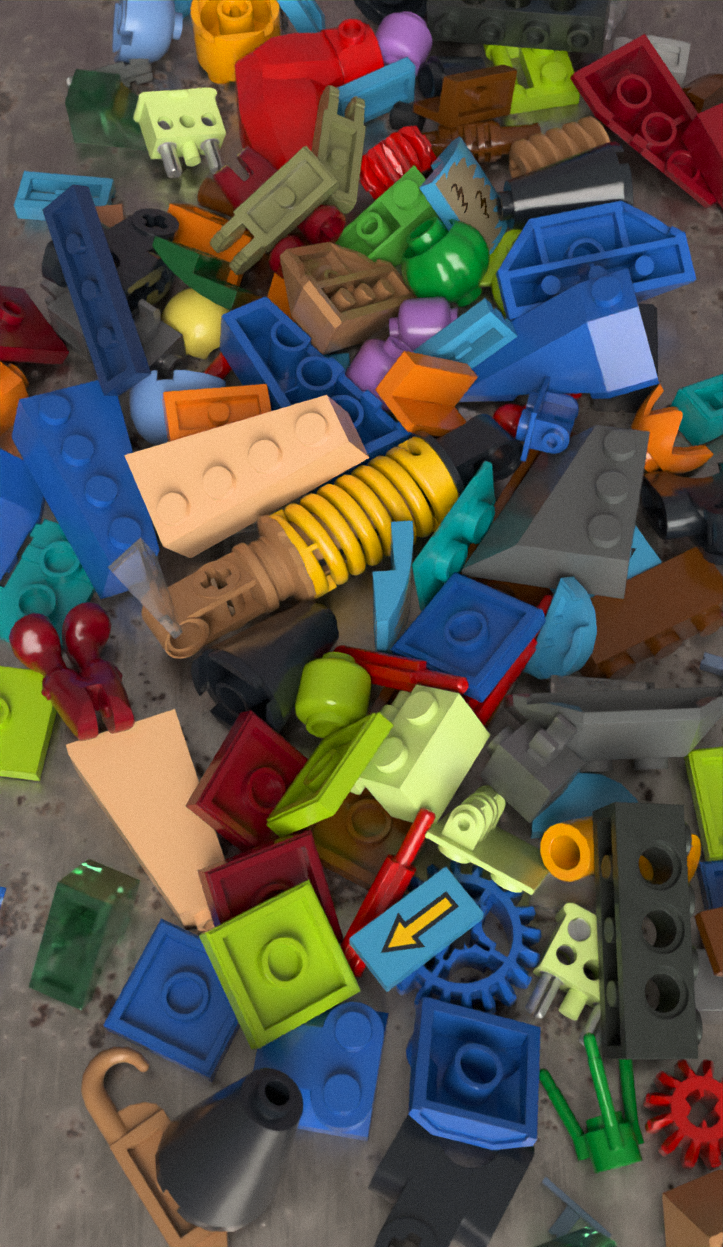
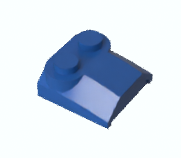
(334, 1066)
(474, 1076)

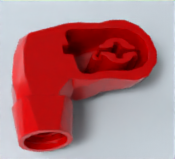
(284, 80)

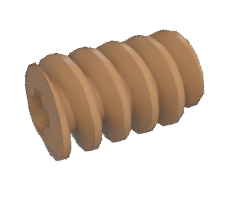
(555, 145)

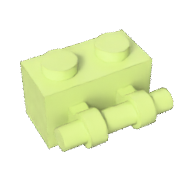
(424, 752)

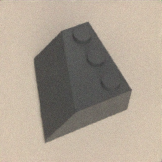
(570, 516)

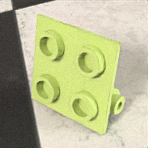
(472, 835)

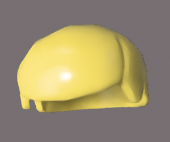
(196, 320)

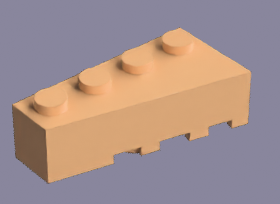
(235, 473)

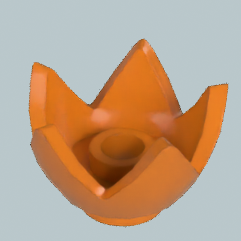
(663, 428)

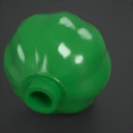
(445, 261)

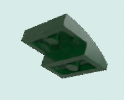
(203, 273)

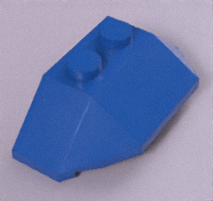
(590, 243)

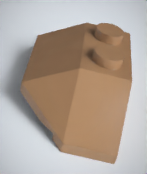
(340, 294)

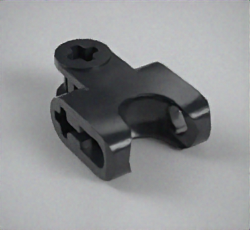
(135, 259)
(686, 508)
(440, 1199)

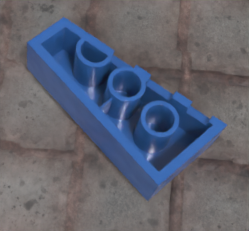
(275, 351)
(76, 455)

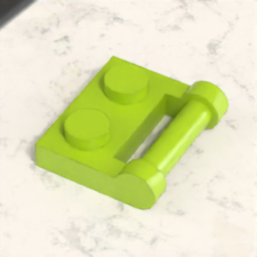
(546, 75)

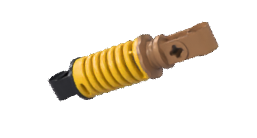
(335, 531)

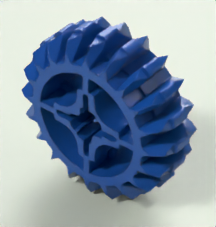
(482, 950)

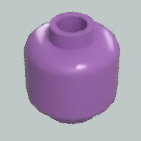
(404, 36)
(421, 320)
(374, 362)

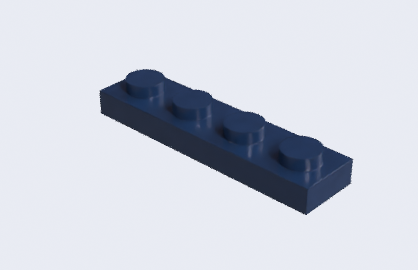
(96, 291)

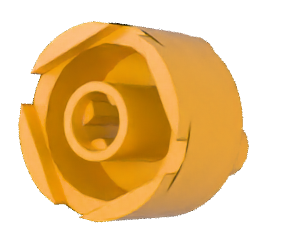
(230, 30)

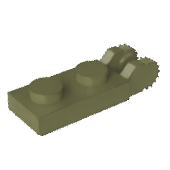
(340, 145)
(276, 208)

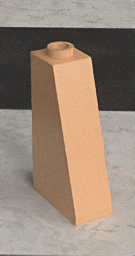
(143, 789)

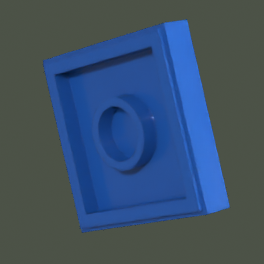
(471, 633)
(176, 1004)

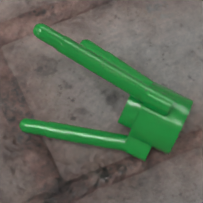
(611, 1138)

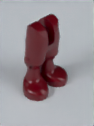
(319, 227)
(74, 693)

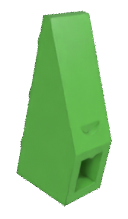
(386, 223)

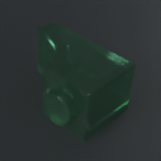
(103, 111)
(81, 931)

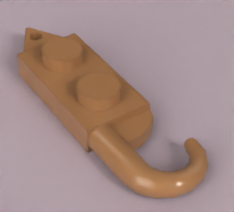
(134, 1139)

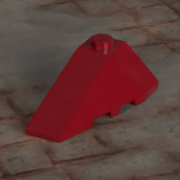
(646, 108)

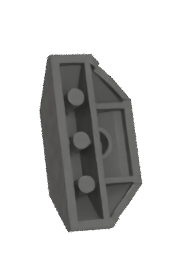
(626, 723)

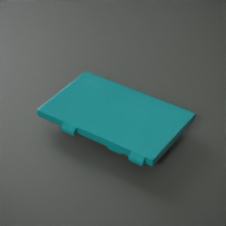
(449, 545)
(45, 581)

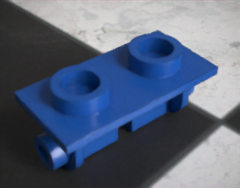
(547, 421)

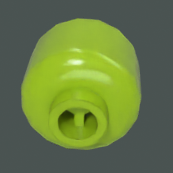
(332, 694)

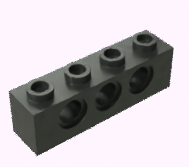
(522, 23)
(624, 956)

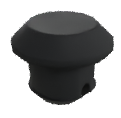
(403, 116)

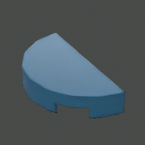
(567, 635)
(580, 799)

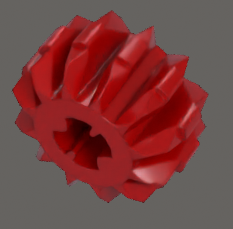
(393, 158)
(674, 1110)

